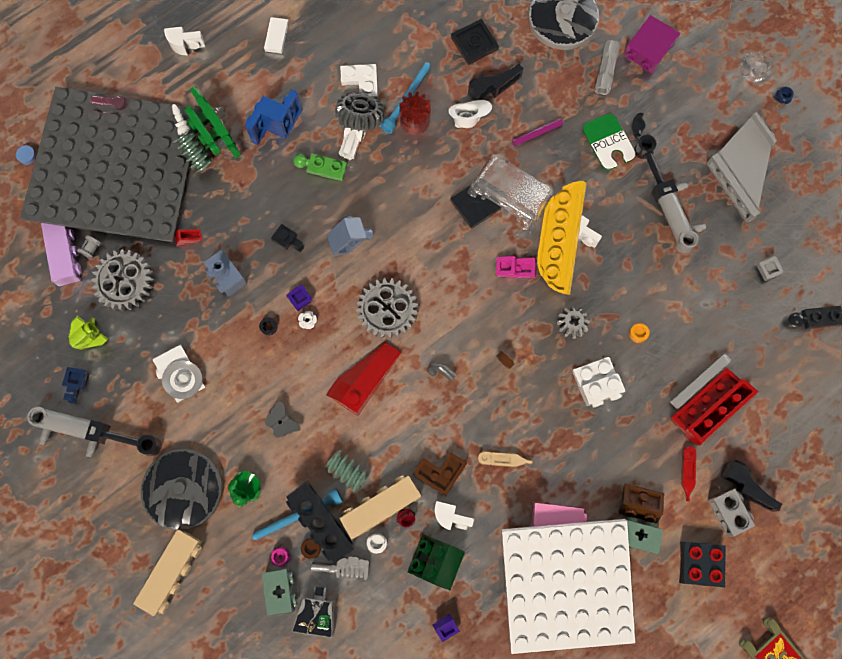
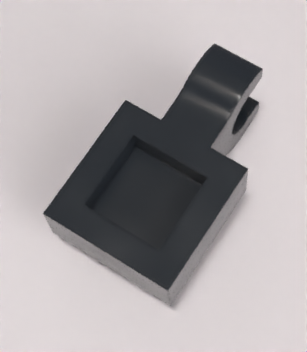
(286, 237)

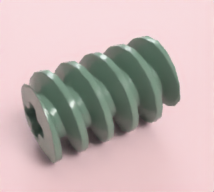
(195, 152)
(347, 471)

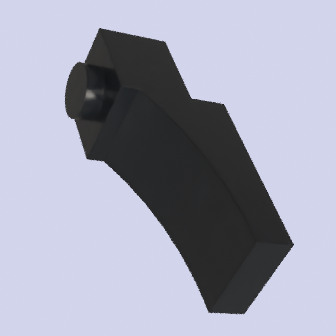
(495, 84)
(737, 473)

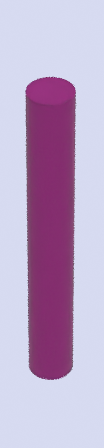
(537, 132)

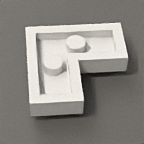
(361, 75)

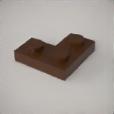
(440, 478)

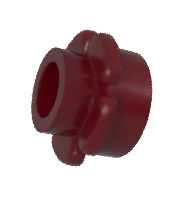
(406, 517)

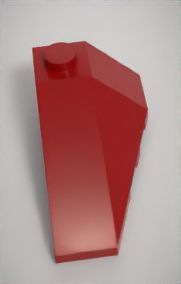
(360, 382)

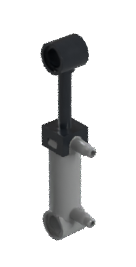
(666, 196)
(86, 429)

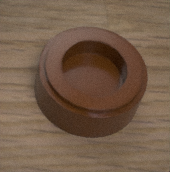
(505, 360)
(310, 549)

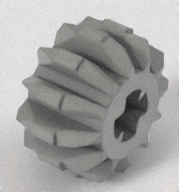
(580, 326)

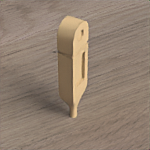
(502, 459)

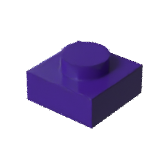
(299, 297)
(446, 627)

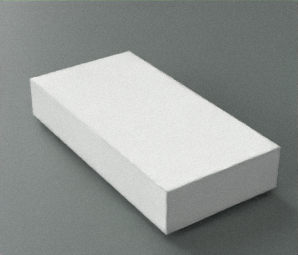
(276, 35)

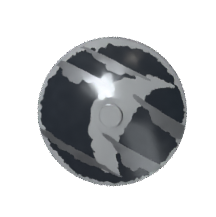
(563, 22)

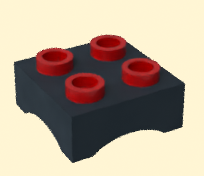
(702, 564)

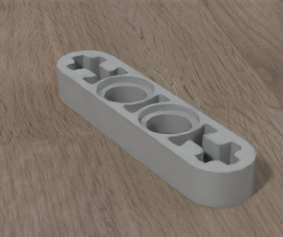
(700, 381)

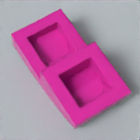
(516, 268)

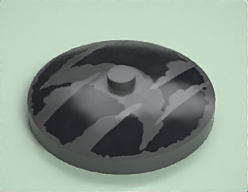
(181, 489)

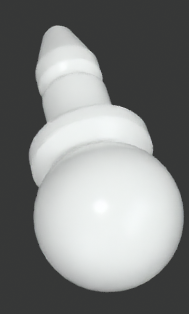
(182, 125)

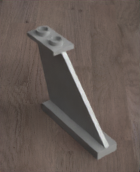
(743, 165)

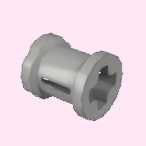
(89, 247)

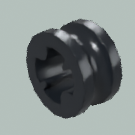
(268, 332)

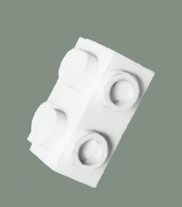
(598, 382)

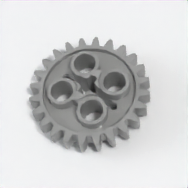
(105, 277)
(398, 296)

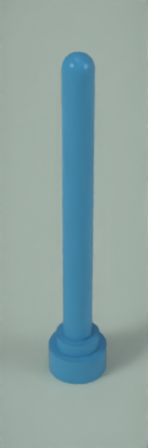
(389, 124)
(332, 498)

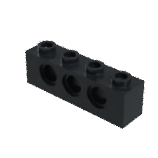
(331, 551)

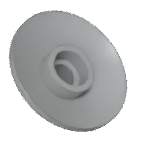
(179, 365)

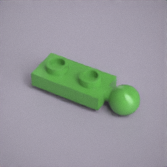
(321, 166)

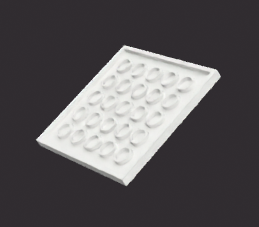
(568, 586)

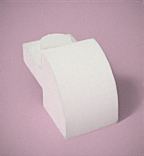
(182, 41)
(587, 235)
(445, 516)

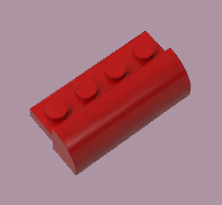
(713, 406)

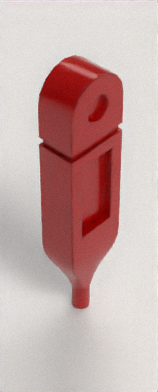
(688, 472)

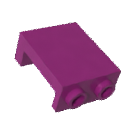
(651, 44)

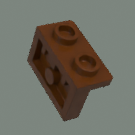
(642, 503)

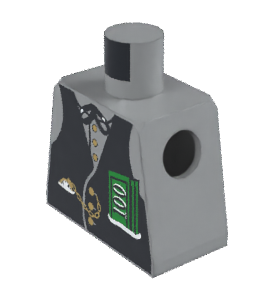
(316, 615)

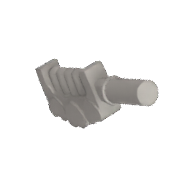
(350, 566)

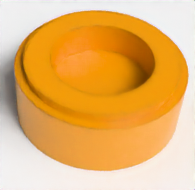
(639, 332)

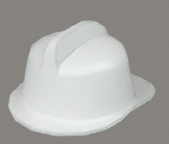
(468, 114)

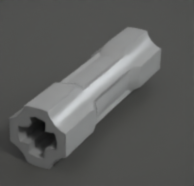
(609, 57)

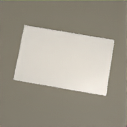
(168, 358)

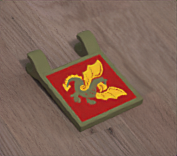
(775, 647)

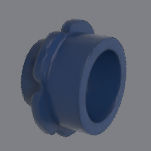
(787, 92)

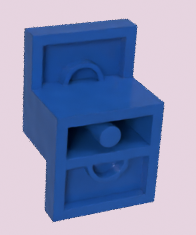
(273, 117)

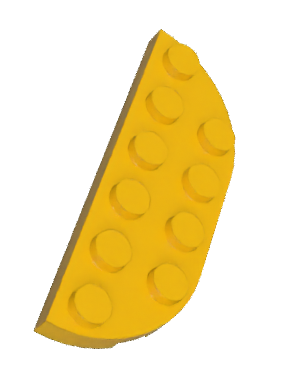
(560, 236)

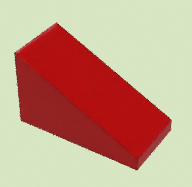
(187, 236)

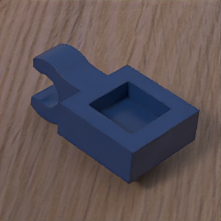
(73, 381)

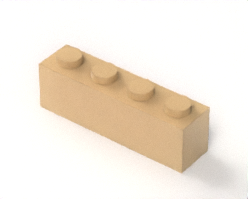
(379, 508)
(168, 573)

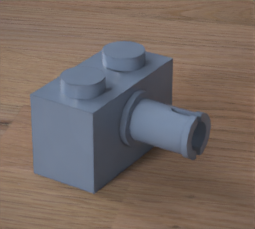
(348, 235)
(225, 273)

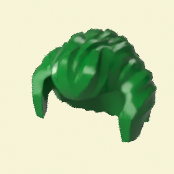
(244, 488)

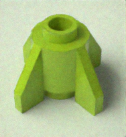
(84, 335)

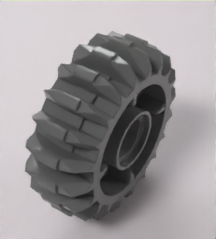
(359, 112)

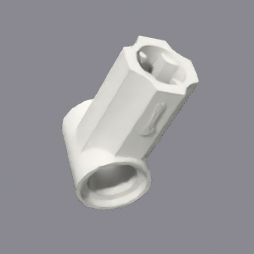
(351, 143)

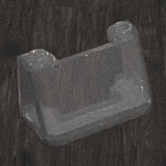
(512, 190)

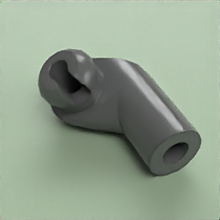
(441, 368)

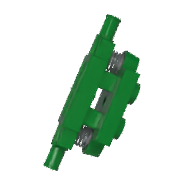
(209, 138)

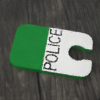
(605, 137)

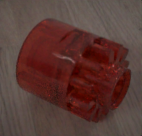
(415, 113)

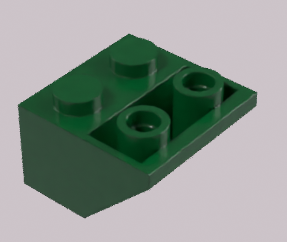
(436, 562)

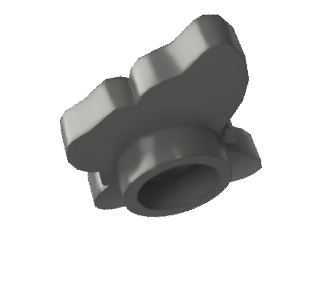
(278, 414)

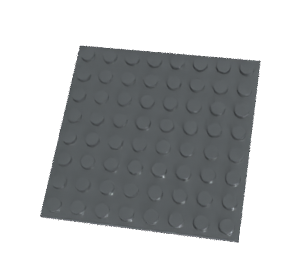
(108, 167)

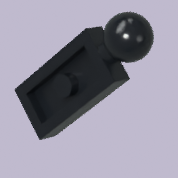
(817, 317)

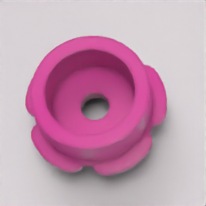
(285, 557)

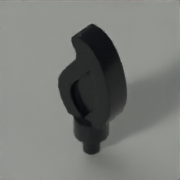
(638, 125)

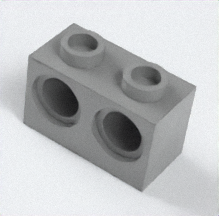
(727, 515)

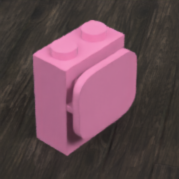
(554, 515)

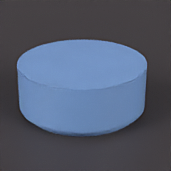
(26, 155)

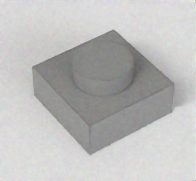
(770, 268)

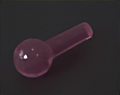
(118, 102)

